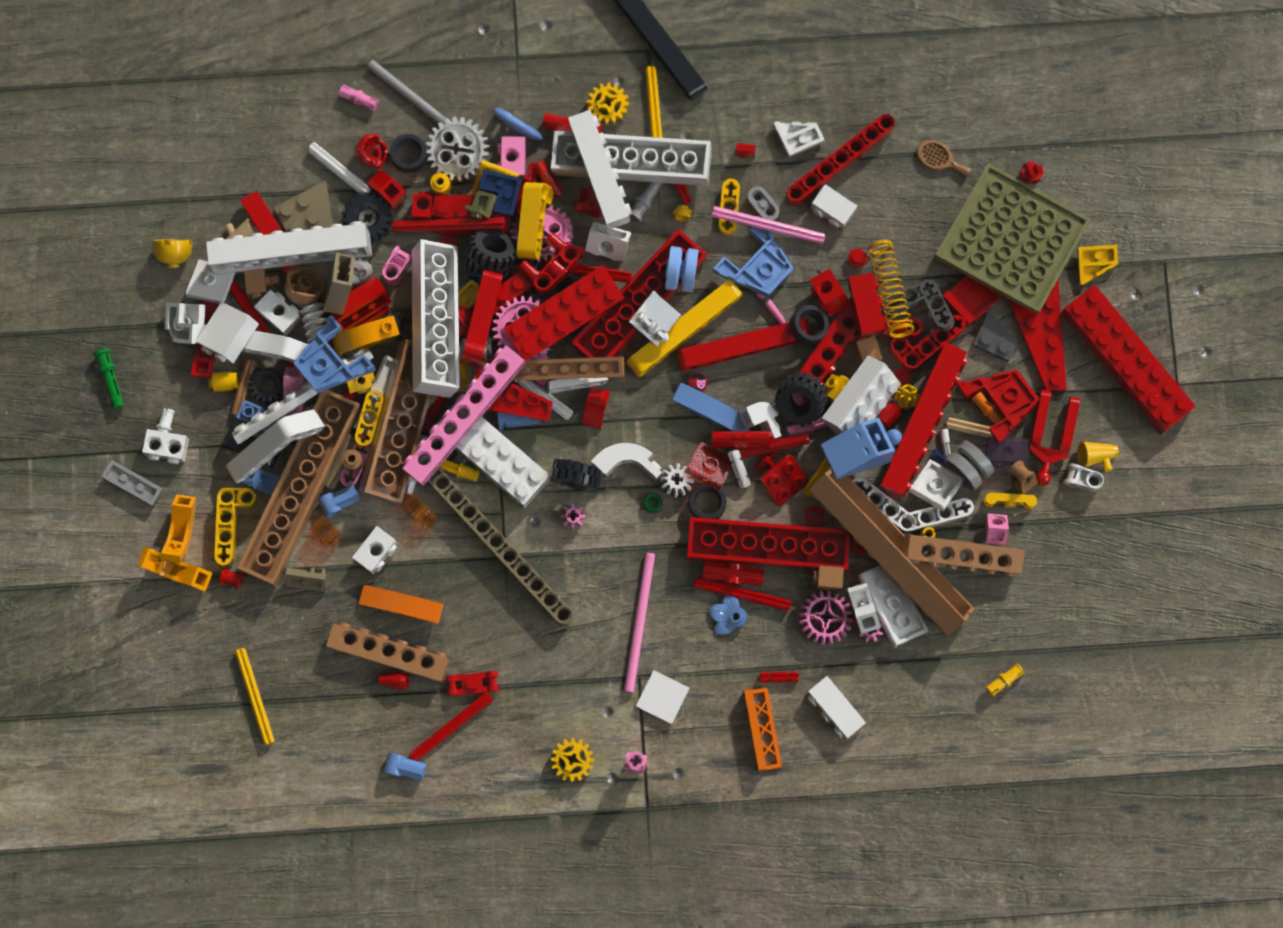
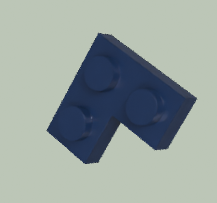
(505, 187)

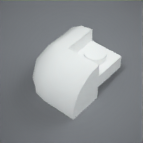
(184, 321)

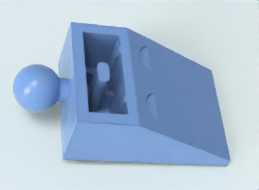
(861, 448)

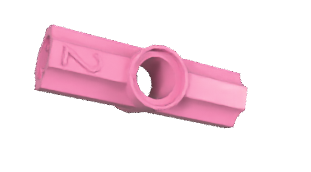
(635, 762)

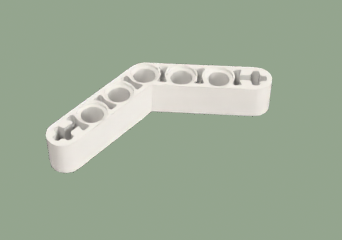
(274, 346)
(914, 517)

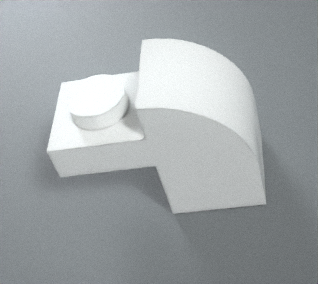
(762, 414)
(864, 608)

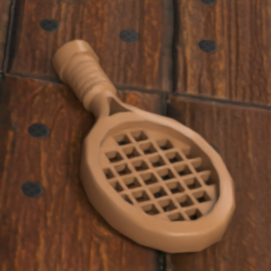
(959, 168)

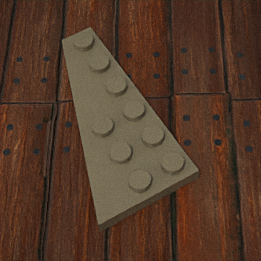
(306, 211)

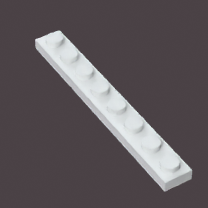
(292, 400)

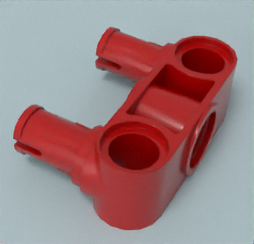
(556, 269)

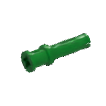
(107, 370)

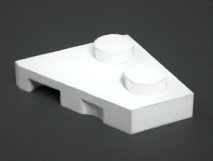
(798, 136)

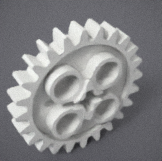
(460, 131)

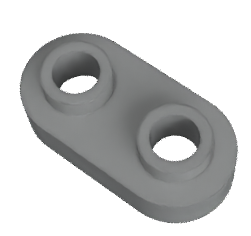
(764, 204)

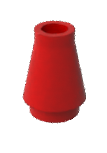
(395, 680)

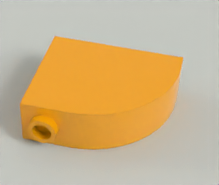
(366, 335)

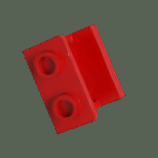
(970, 299)

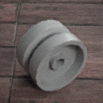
(970, 465)

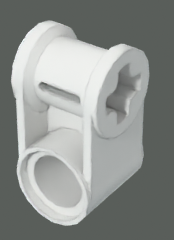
(1082, 478)

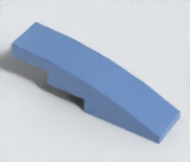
(708, 408)

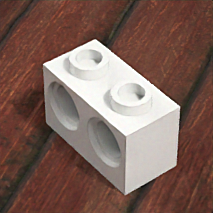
(167, 441)

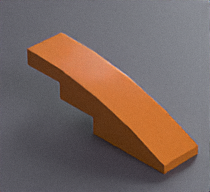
(401, 604)

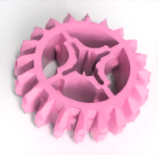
(834, 618)

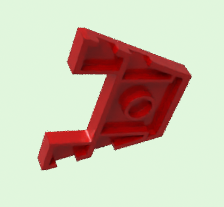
(1009, 394)

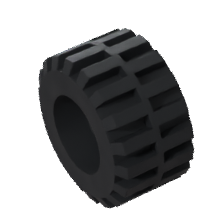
(491, 252)
(811, 389)

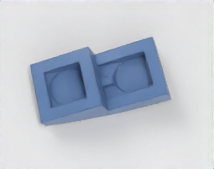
(262, 481)

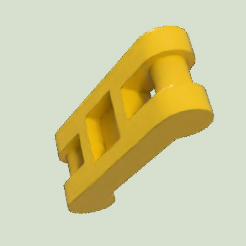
(1010, 500)

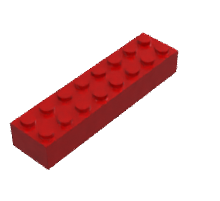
(611, 329)
(1128, 359)
(923, 419)
(767, 544)

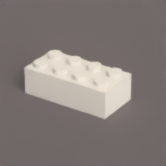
(862, 396)

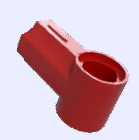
(912, 336)

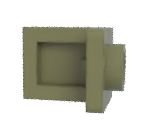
(482, 205)

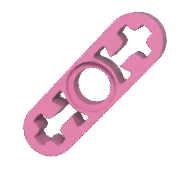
(355, 475)

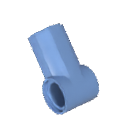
(334, 502)
(399, 765)

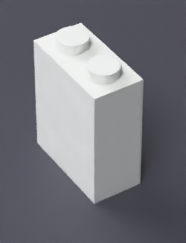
(226, 333)

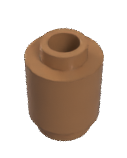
(354, 466)

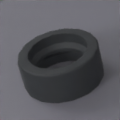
(408, 138)
(819, 316)
(701, 488)

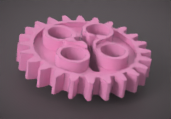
(552, 221)
(508, 316)

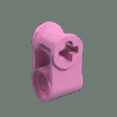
(399, 263)

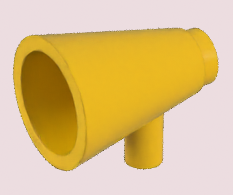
(1094, 453)

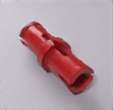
(548, 178)

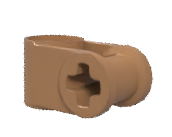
(1022, 478)

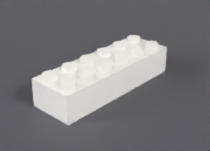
(501, 461)

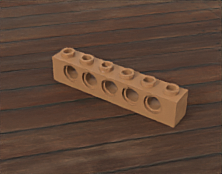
(1012, 557)
(337, 642)

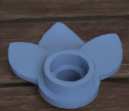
(725, 613)

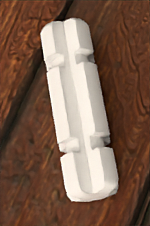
(739, 468)

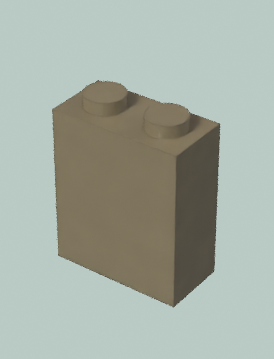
(339, 283)

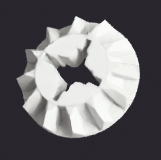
(365, 271)

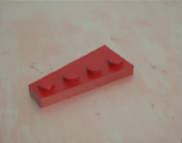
(454, 208)
(518, 402)

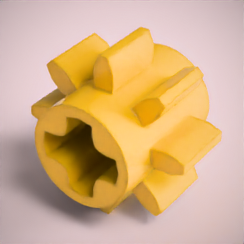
(907, 396)

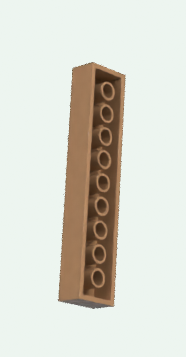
(298, 490)

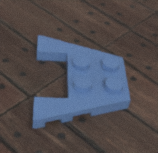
(763, 271)
(323, 366)

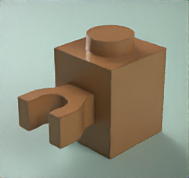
(258, 283)

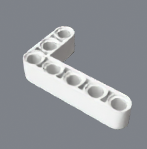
(272, 442)

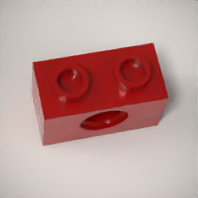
(829, 292)

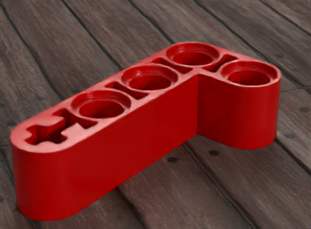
(930, 341)

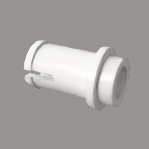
(165, 420)

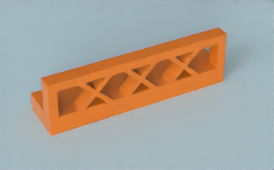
(755, 731)

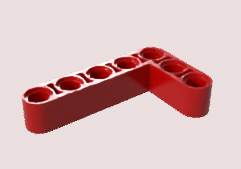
(481, 319)

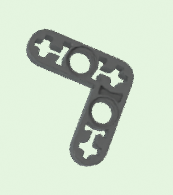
(922, 297)

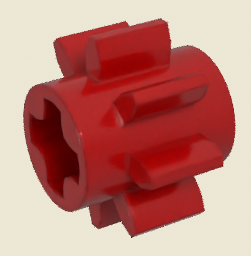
(1031, 173)

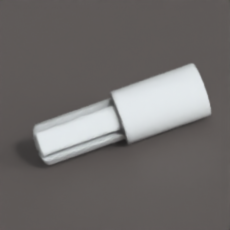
(944, 436)

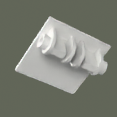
(655, 318)

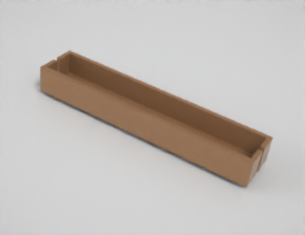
(885, 544)

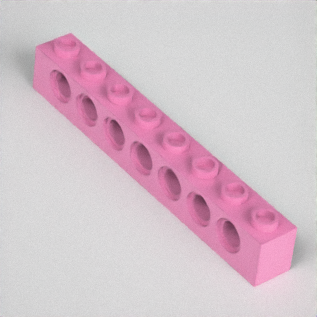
(423, 473)

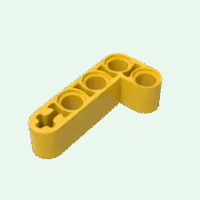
(532, 219)
(231, 526)

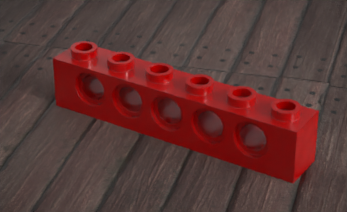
(827, 345)

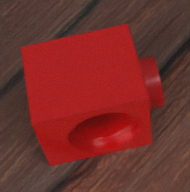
(422, 197)

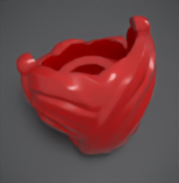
(371, 144)
(588, 203)

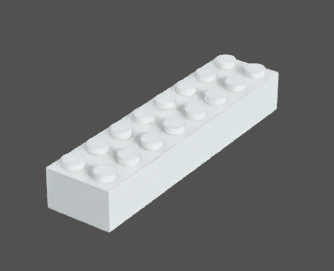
(639, 158)
(287, 248)
(435, 318)

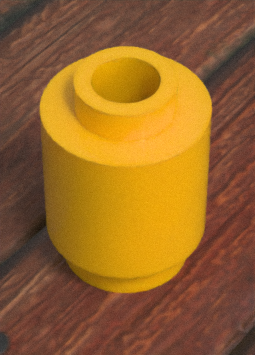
(443, 189)
(223, 381)

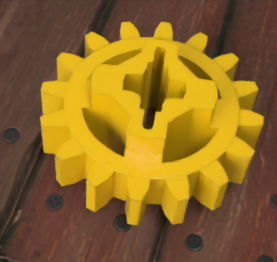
(614, 100)
(567, 772)

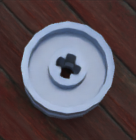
(681, 269)

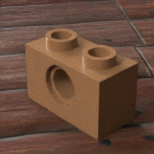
(828, 579)

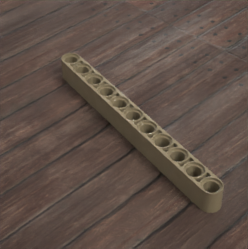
(503, 549)

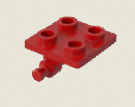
(783, 478)

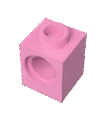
(996, 529)

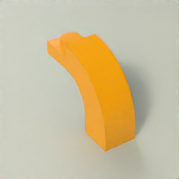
(180, 529)
(178, 572)

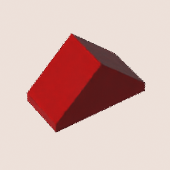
(595, 407)

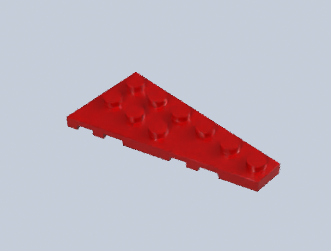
(1044, 339)

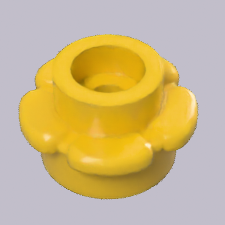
(682, 213)

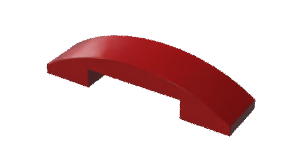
(203, 363)

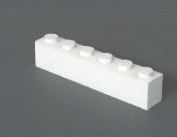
(599, 169)

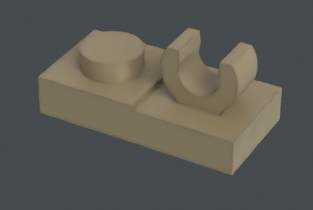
(306, 580)

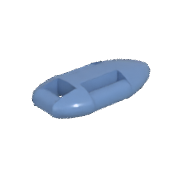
(516, 124)

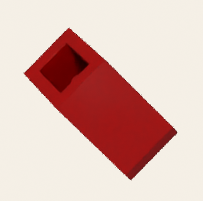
(388, 189)

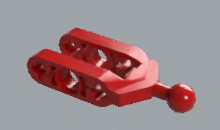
(1046, 455)

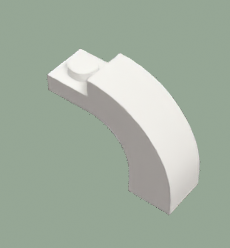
(624, 453)

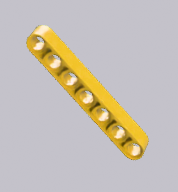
(686, 327)

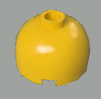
(172, 251)

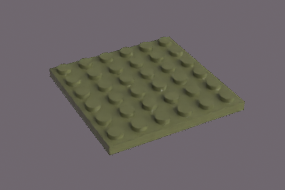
(1012, 238)

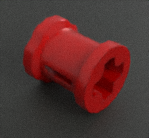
(231, 578)

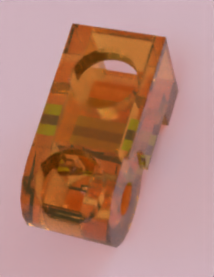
(420, 512)

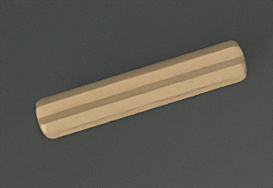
(968, 427)

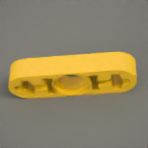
(735, 193)
(367, 402)

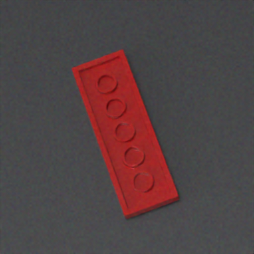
(563, 313)

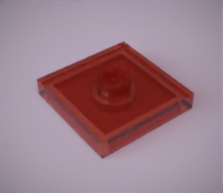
(709, 466)

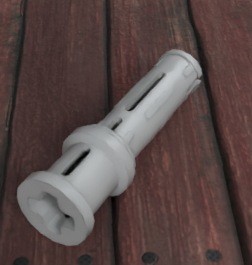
(643, 201)

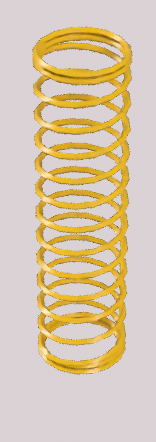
(888, 250)

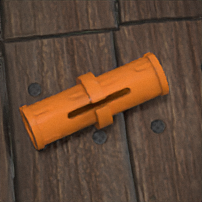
(987, 408)

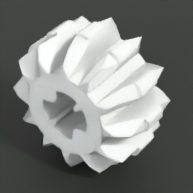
(684, 477)

